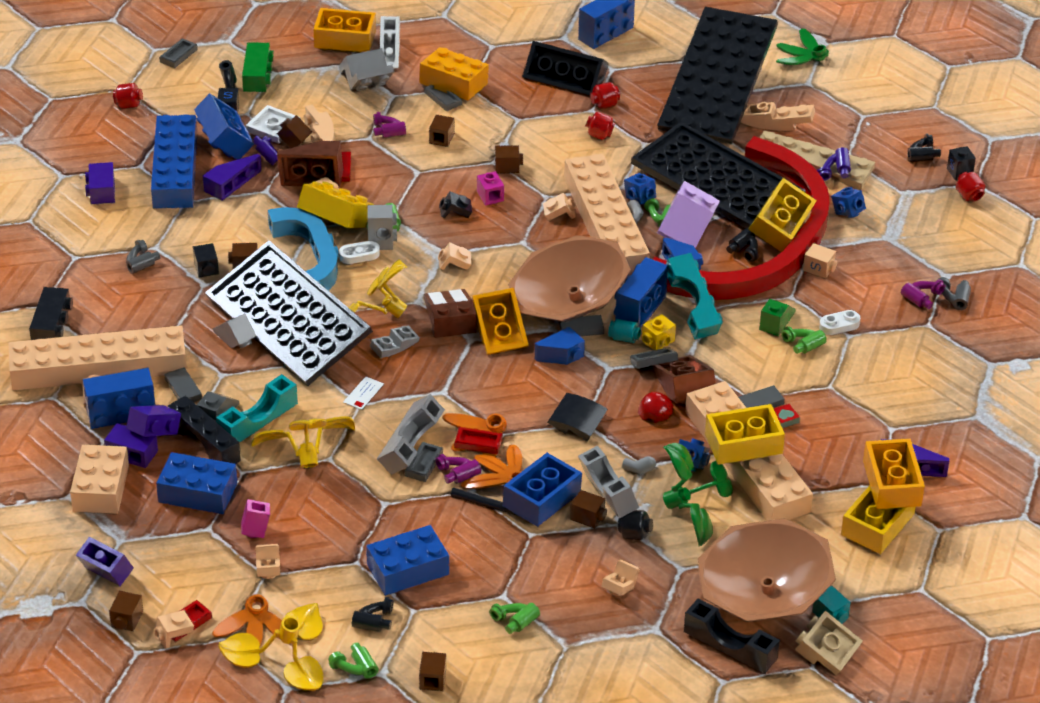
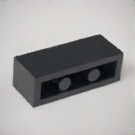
(51, 313)

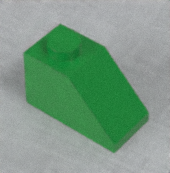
(775, 317)

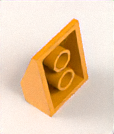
(499, 321)

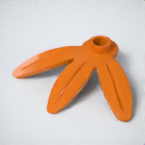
(473, 422)
(503, 472)
(254, 618)

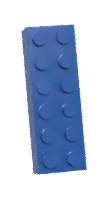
(174, 161)

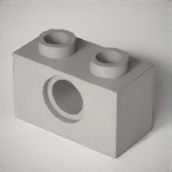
(381, 225)

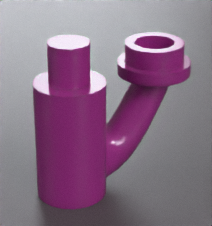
(392, 127)
(918, 297)
(464, 470)

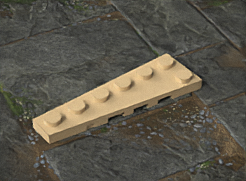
(817, 156)

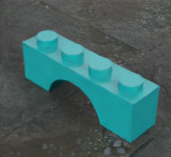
(685, 274)
(276, 399)

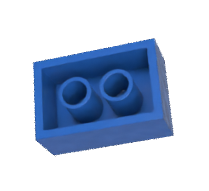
(604, 21)
(223, 127)
(642, 292)
(112, 395)
(197, 483)
(542, 489)
(407, 560)

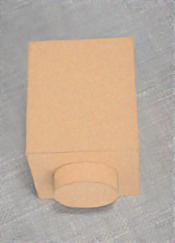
(820, 261)

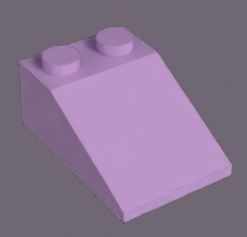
(688, 215)

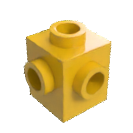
(658, 332)

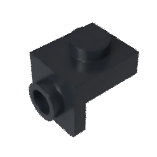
(456, 203)

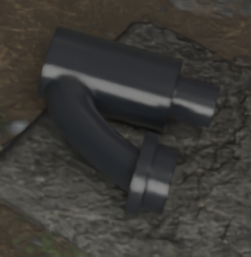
(228, 74)
(919, 153)
(742, 240)
(366, 620)

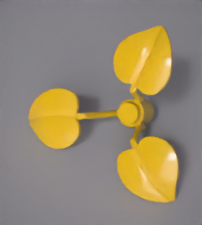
(391, 302)
(307, 450)
(302, 622)

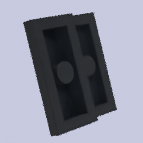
(577, 415)

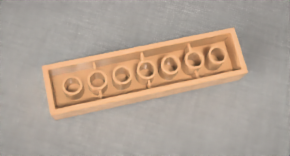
(604, 206)
(72, 358)
(766, 480)

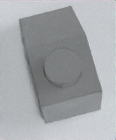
(236, 331)

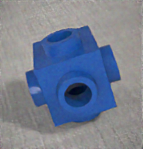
(640, 188)
(848, 202)
(701, 453)

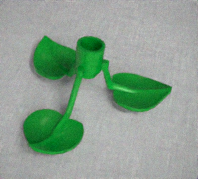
(679, 496)

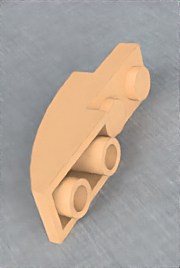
(768, 117)
(320, 124)

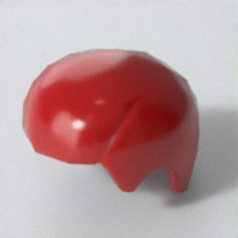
(656, 407)

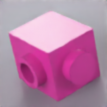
(490, 188)
(255, 519)

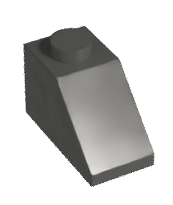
(216, 404)

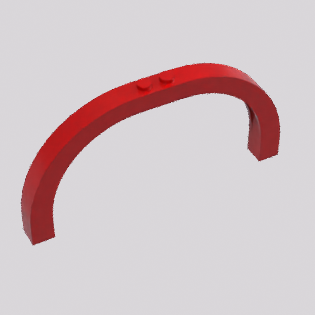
(783, 266)

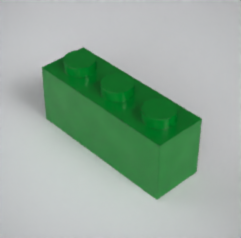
(257, 67)

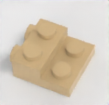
(827, 642)

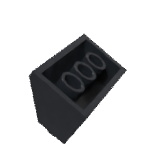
(564, 68)

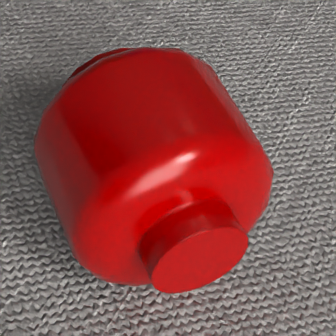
(127, 95)
(605, 95)
(600, 125)
(970, 186)

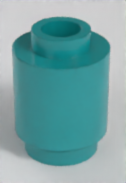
(624, 331)

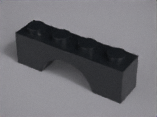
(216, 440)
(708, 626)

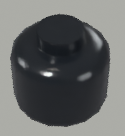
(635, 525)

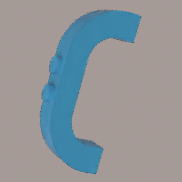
(304, 224)

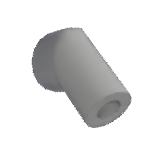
(635, 208)
(641, 466)

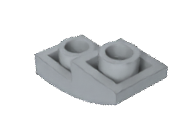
(397, 341)

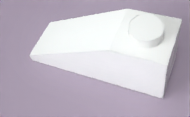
(390, 39)

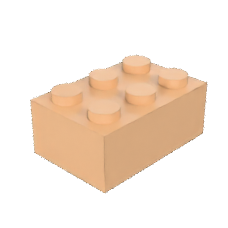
(99, 479)

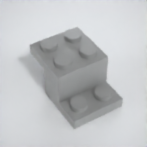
(366, 69)

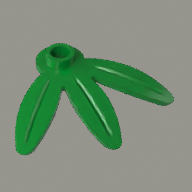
(812, 50)

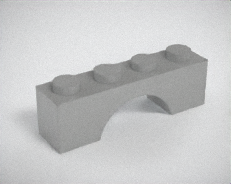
(419, 418)
(615, 490)

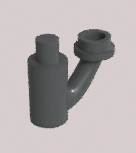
(144, 260)
(961, 296)

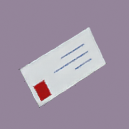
(363, 392)

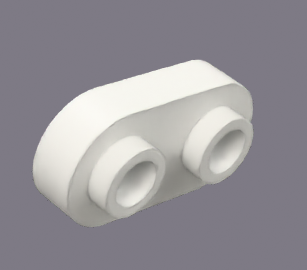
(359, 252)
(839, 322)

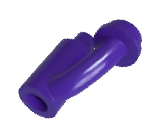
(266, 149)
(842, 162)

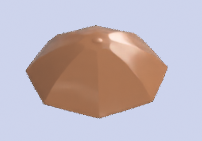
(570, 278)
(766, 570)

